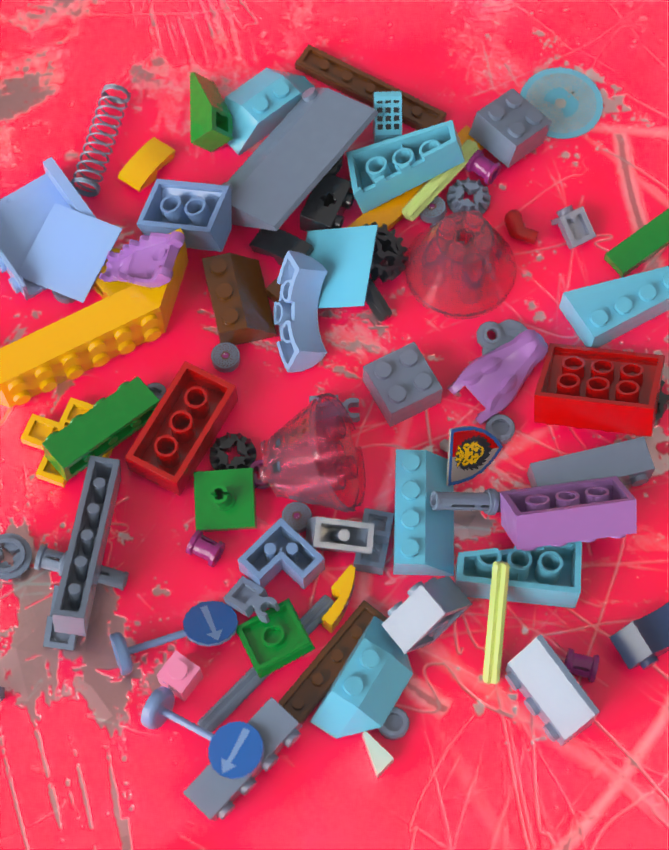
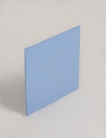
(69, 252)

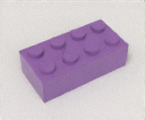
(568, 513)

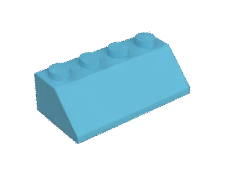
(421, 535)

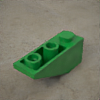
(209, 115)

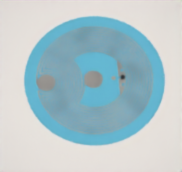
(566, 99)

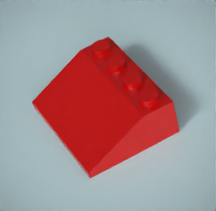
(599, 389)

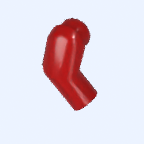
(517, 229)

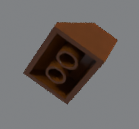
(238, 298)

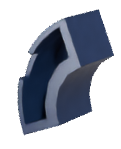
(644, 639)

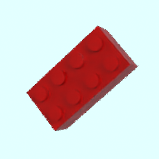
(182, 428)

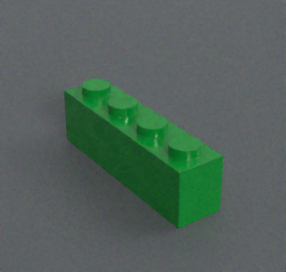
(100, 428)

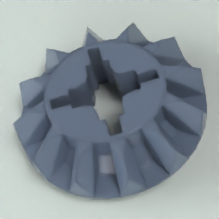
(456, 194)
(14, 544)

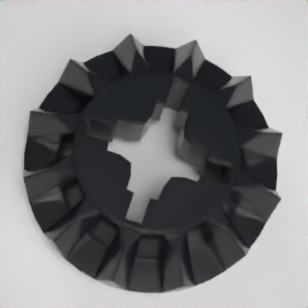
(245, 448)

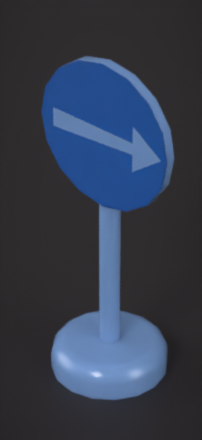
(203, 624)
(234, 748)

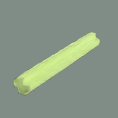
(436, 185)
(496, 622)

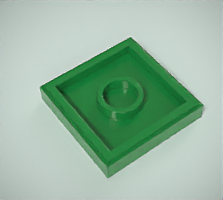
(275, 642)

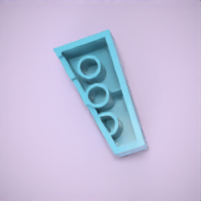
(402, 163)
(616, 306)
(535, 577)

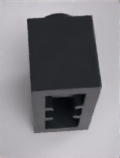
(327, 204)

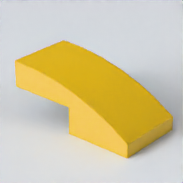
(145, 163)

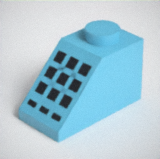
(389, 120)

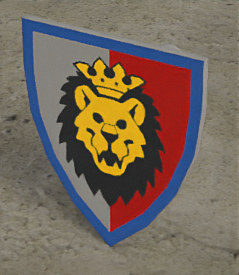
(469, 452)

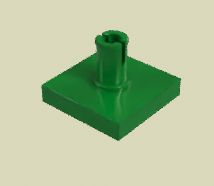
(225, 500)

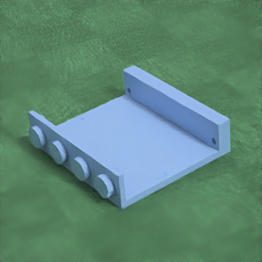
(25, 214)

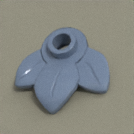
(504, 333)

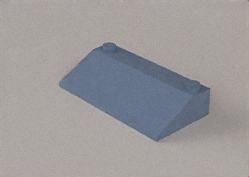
(296, 157)

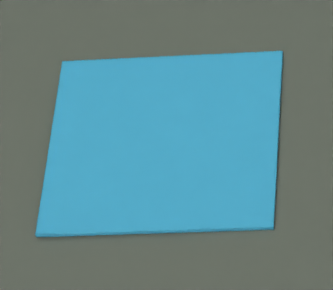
(348, 259)

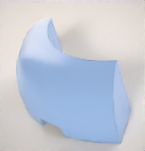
(298, 312)

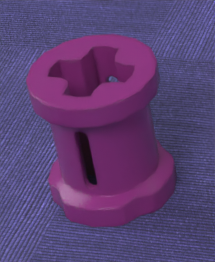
(483, 167)
(205, 548)
(582, 665)

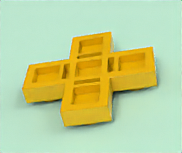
(40, 428)

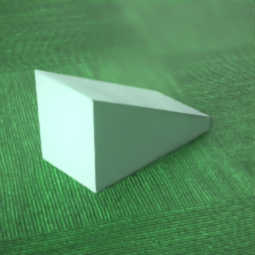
(378, 755)

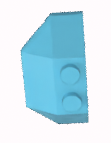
(262, 105)
(365, 685)

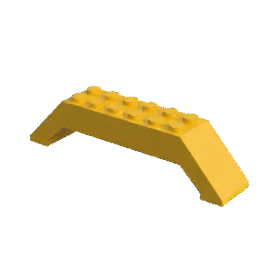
(87, 338)

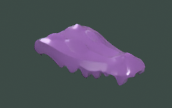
(145, 261)
(501, 373)

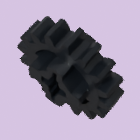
(388, 255)

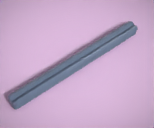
(251, 680)

